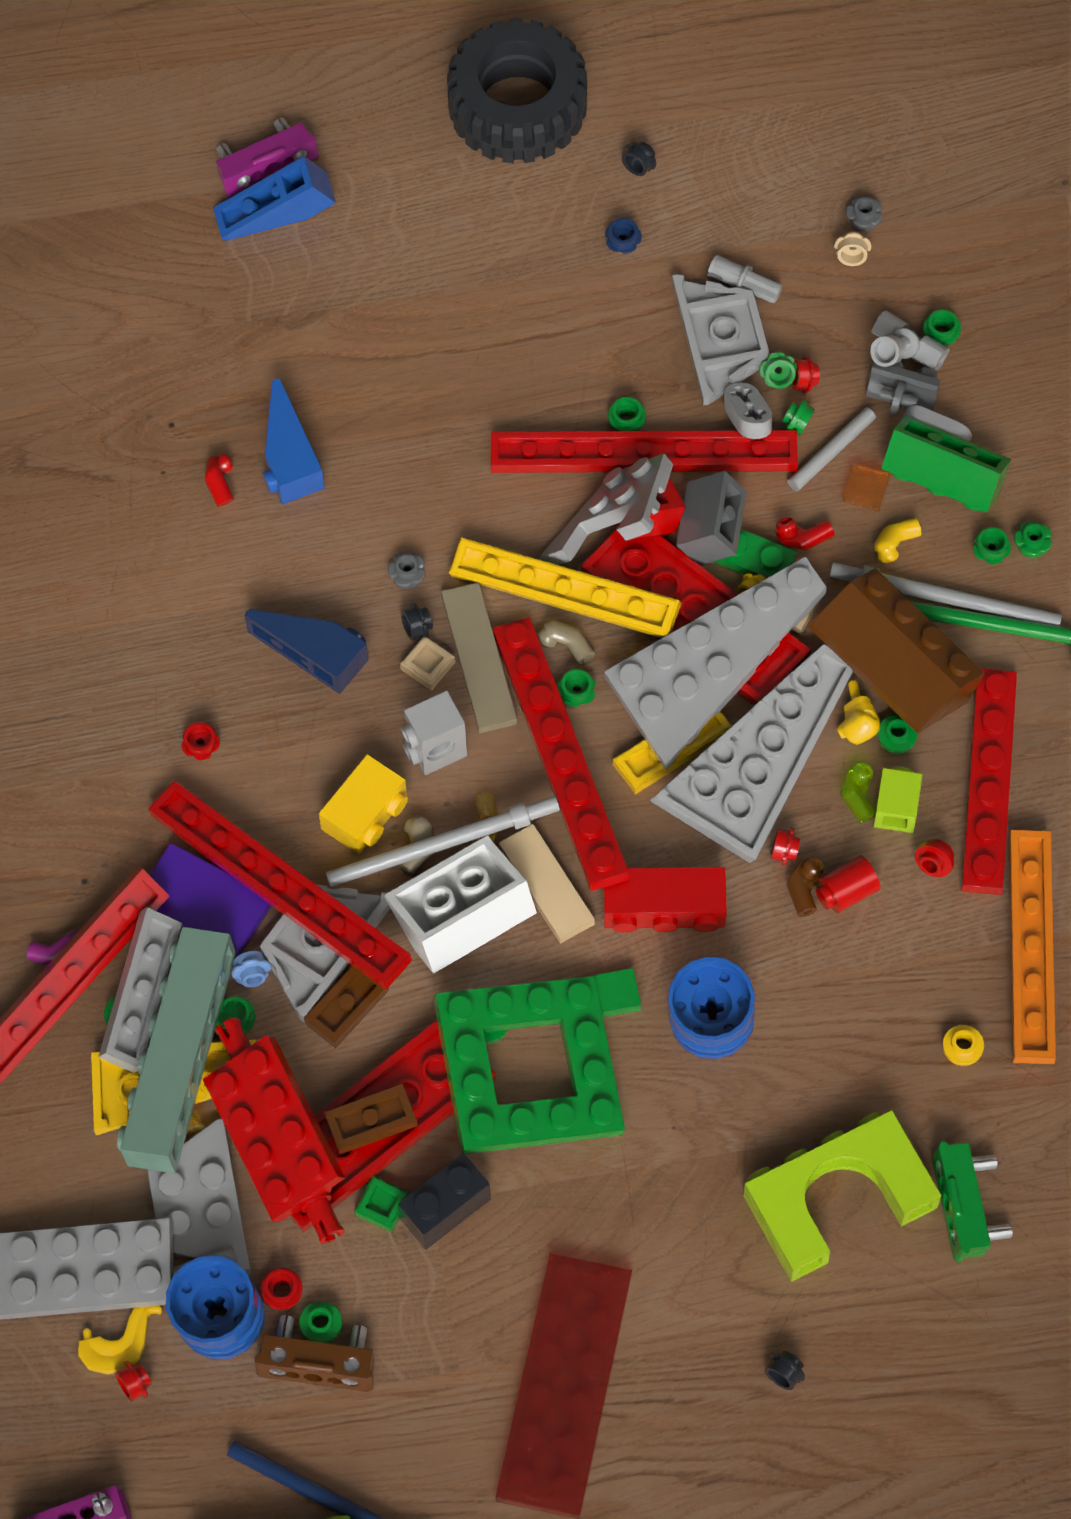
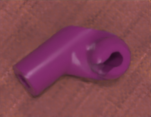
(45, 953)

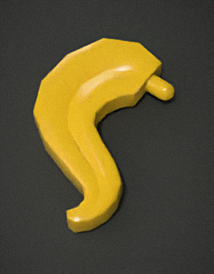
(107, 1355)

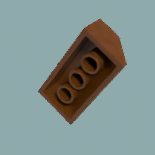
(897, 651)

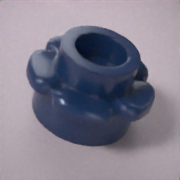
(623, 228)

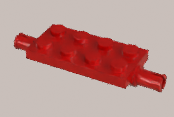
(275, 1130)

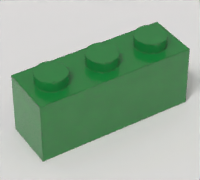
(946, 464)

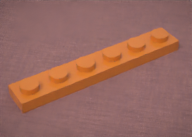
(1032, 947)

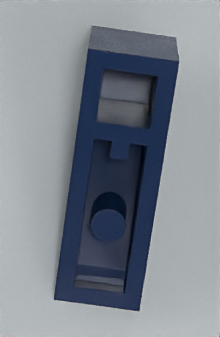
(314, 645)

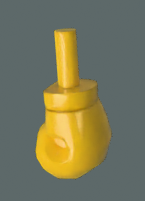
(861, 718)

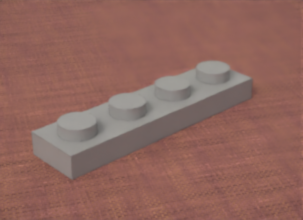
(139, 989)

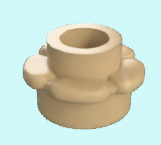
(852, 248)

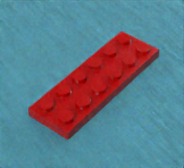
(665, 570)
(424, 1077)

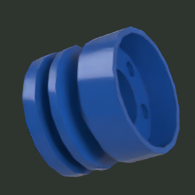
(708, 985)
(210, 1285)

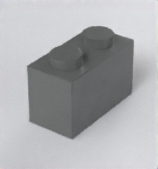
(711, 518)

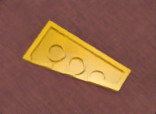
(113, 1085)

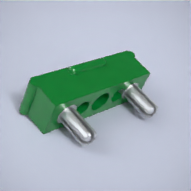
(962, 1200)

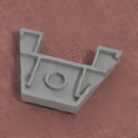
(624, 497)

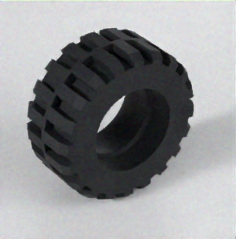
(509, 52)

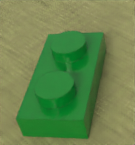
(758, 556)

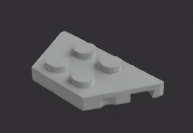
(721, 334)
(303, 963)
(202, 1198)

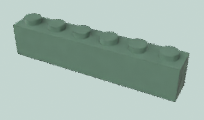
(177, 1050)

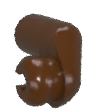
(802, 882)

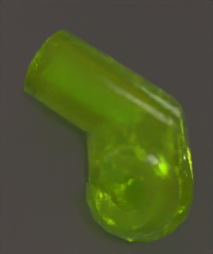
(854, 791)

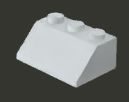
(461, 904)

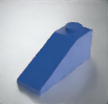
(276, 201)
(288, 454)

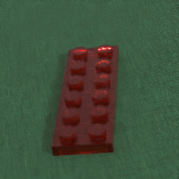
(564, 1386)

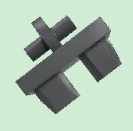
(903, 386)

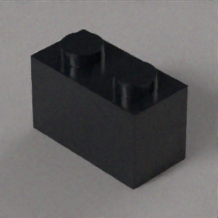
(444, 1201)

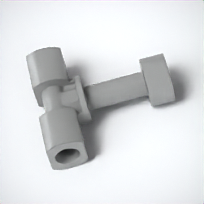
(900, 343)

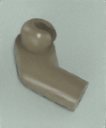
(570, 636)
(418, 829)

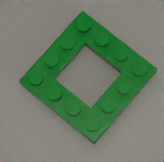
(484, 1125)

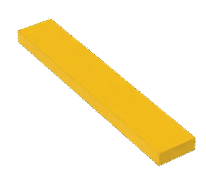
(565, 588)

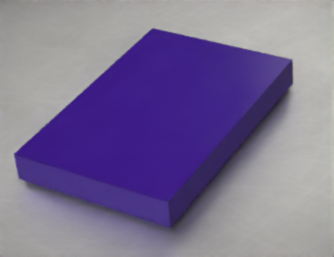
(208, 897)

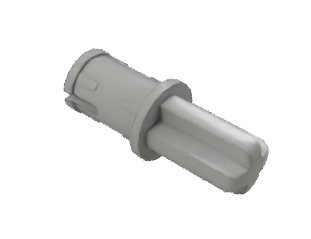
(744, 277)

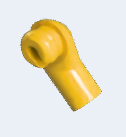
(892, 536)

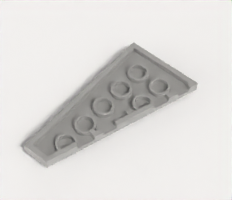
(700, 667)
(750, 770)

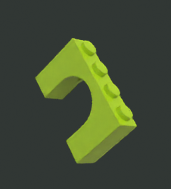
(873, 1149)

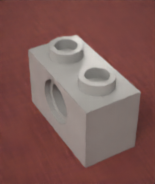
(434, 733)

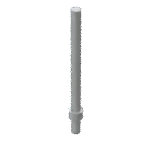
(953, 597)
(517, 816)

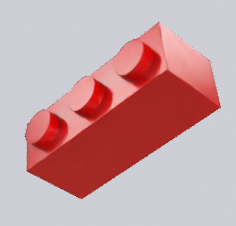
(667, 900)

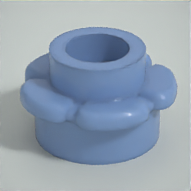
(251, 969)

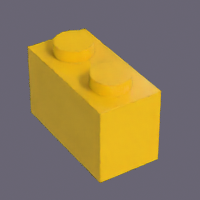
(364, 805)

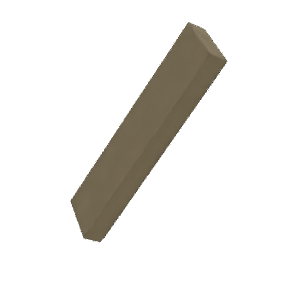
(479, 658)

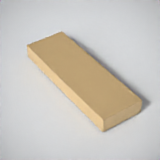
(547, 884)

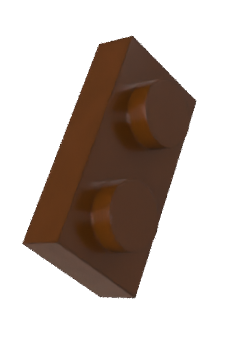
(344, 1006)
(370, 1119)

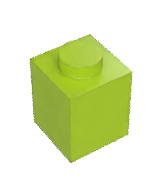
(898, 799)

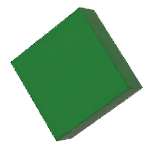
(618, 992)
(380, 1204)

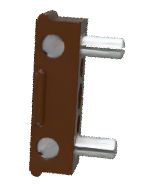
(316, 1361)

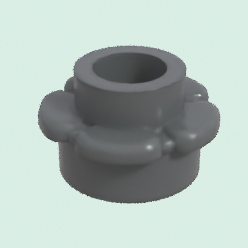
(864, 221)
(409, 579)

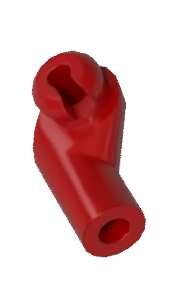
(215, 479)
(800, 538)

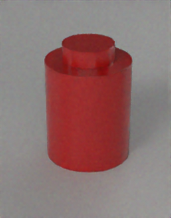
(847, 885)

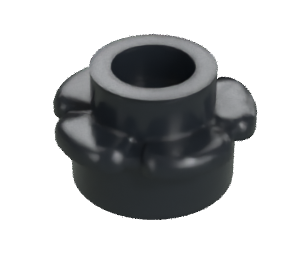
(639, 158)
(416, 621)
(785, 1370)

